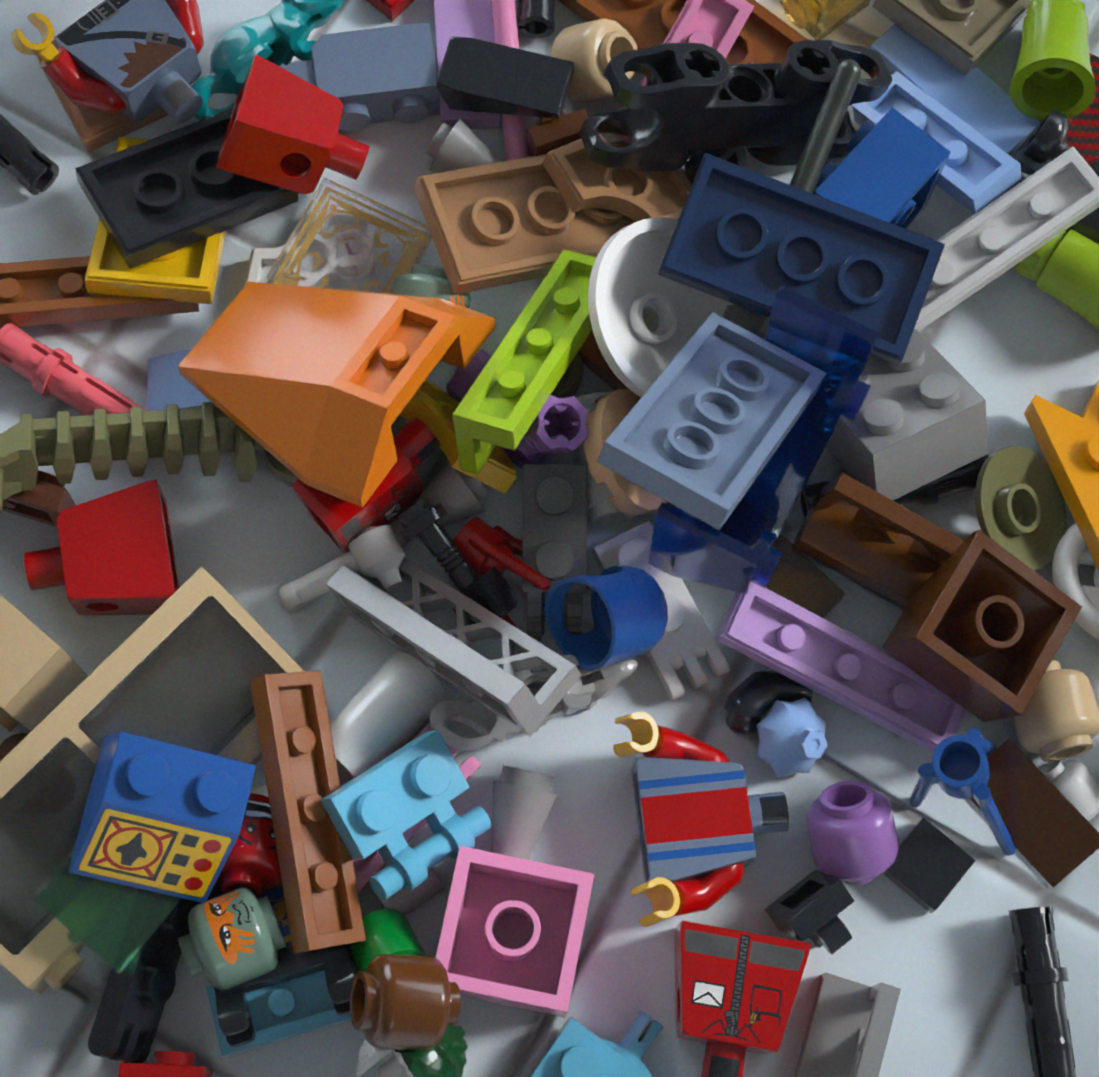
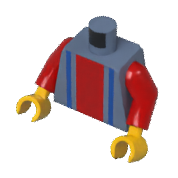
(692, 818)

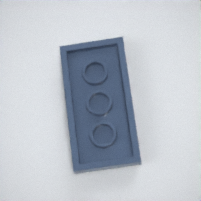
(712, 420)

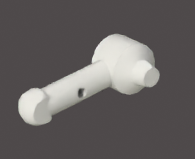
(373, 554)

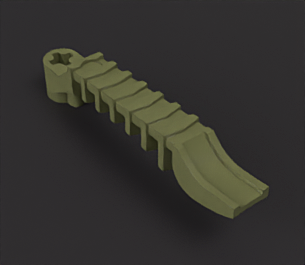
(127, 437)

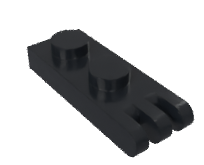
(138, 994)

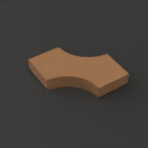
(615, 189)

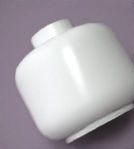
(1076, 784)

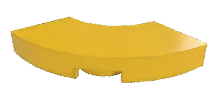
(435, 410)

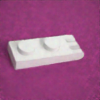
(686, 632)

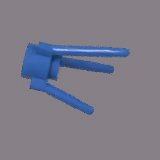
(963, 772)

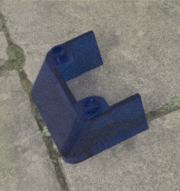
(744, 545)

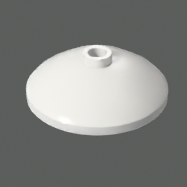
(637, 313)

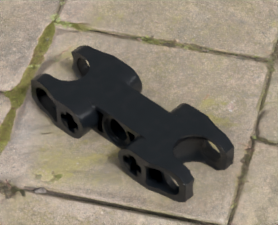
(707, 104)

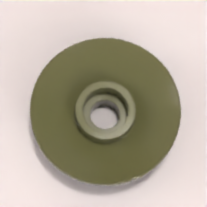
(1021, 505)

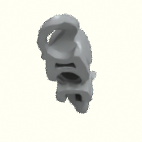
(583, 694)

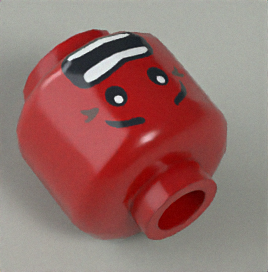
(254, 856)

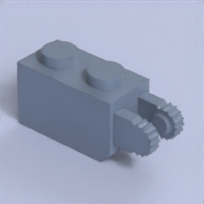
(376, 74)

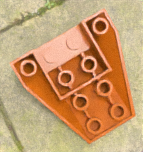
(328, 373)

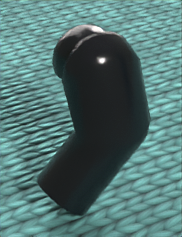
(757, 696)

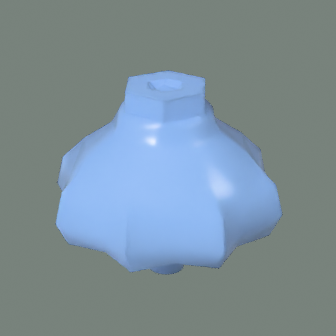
(791, 737)

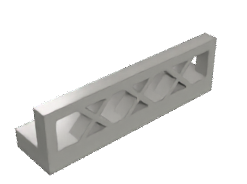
(450, 652)
(847, 1029)

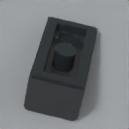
(503, 79)

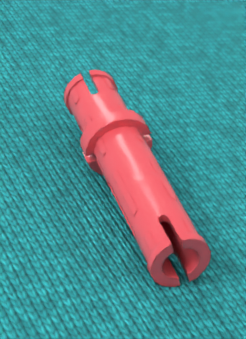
(56, 374)

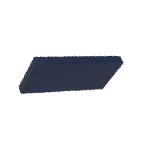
(754, 233)

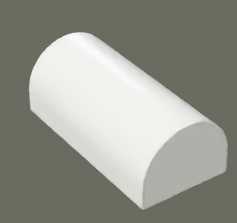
(384, 714)

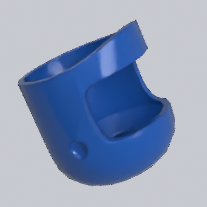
(626, 615)

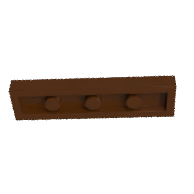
(873, 539)

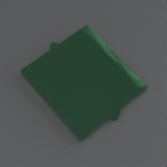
(103, 914)

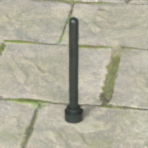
(810, 165)

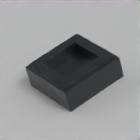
(928, 865)

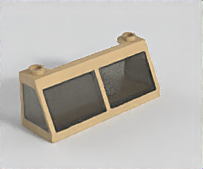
(170, 681)

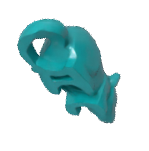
(272, 36)

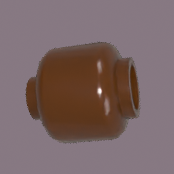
(404, 1002)

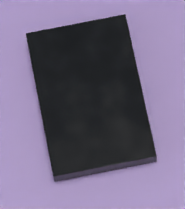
(173, 193)

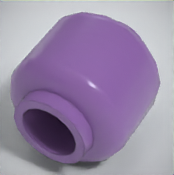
(852, 832)

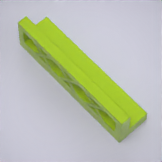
(526, 364)

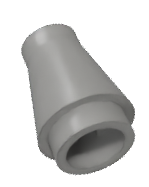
(520, 810)

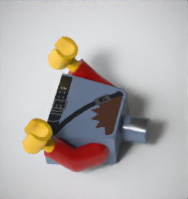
(125, 57)

